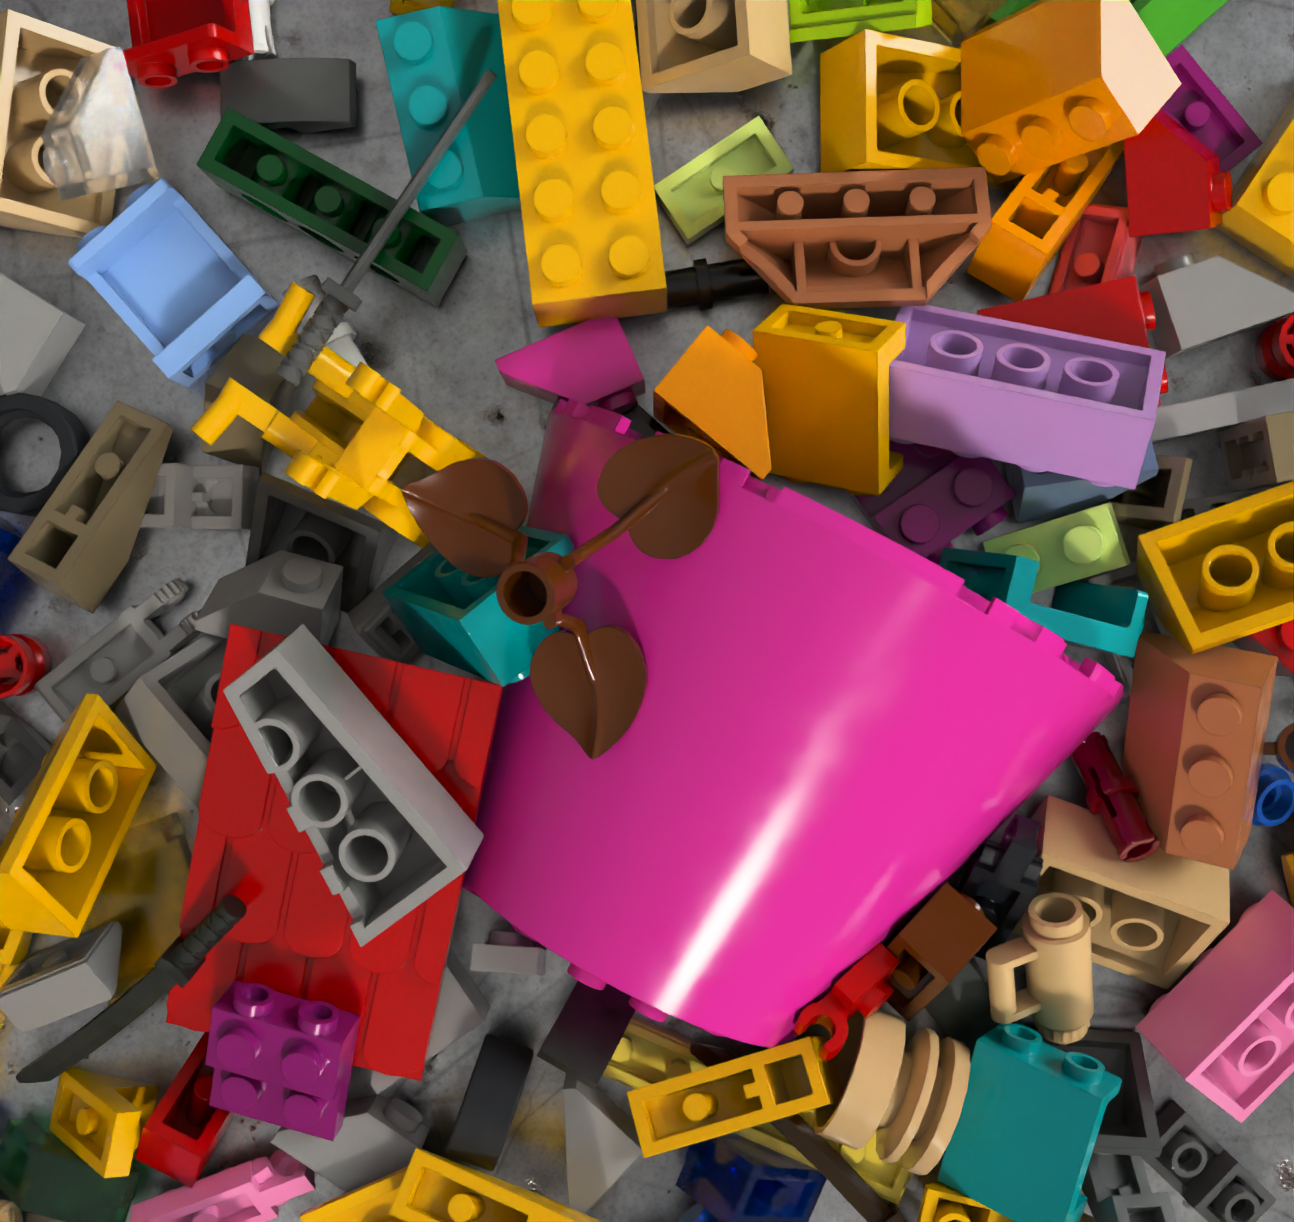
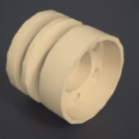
(900, 1090)

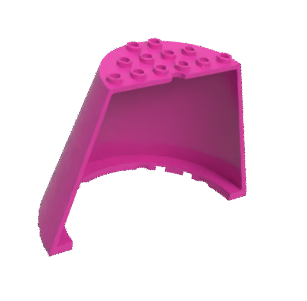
(804, 757)

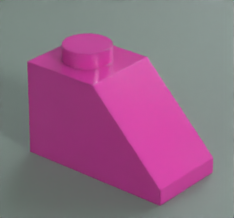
(578, 364)

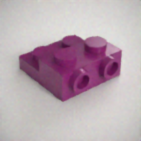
(936, 499)
(281, 1058)

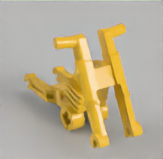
(349, 435)

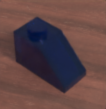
(749, 1181)

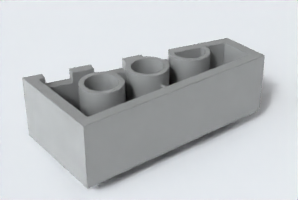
(351, 784)

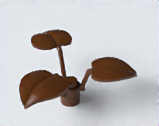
(659, 490)

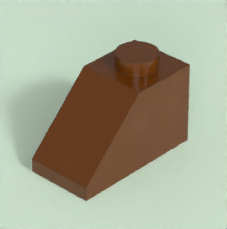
(935, 949)

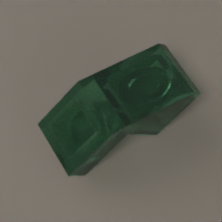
(56, 1181)

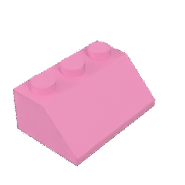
(1234, 1012)

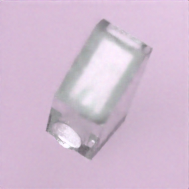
(97, 131)

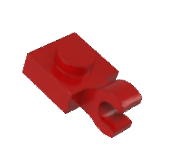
(860, 989)

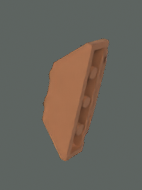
(857, 233)

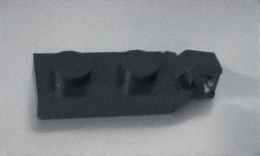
(1004, 878)

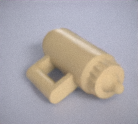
(1057, 970)

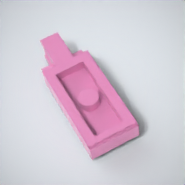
(234, 1195)

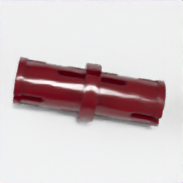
(1114, 799)

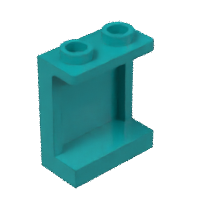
(1082, 612)
(1027, 1126)

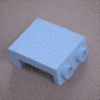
(173, 281)

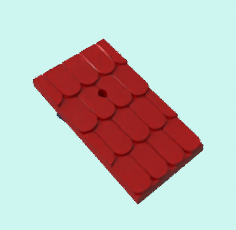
(293, 926)

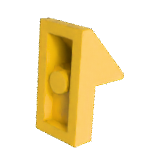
(102, 1118)

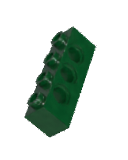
(330, 205)

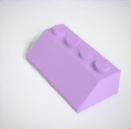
(1024, 395)

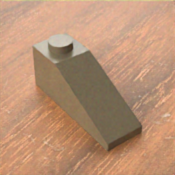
(96, 510)

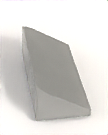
(63, 978)

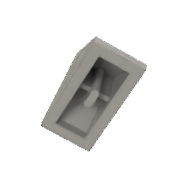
(32, 338)
(598, 1143)

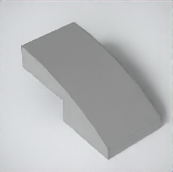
(202, 497)

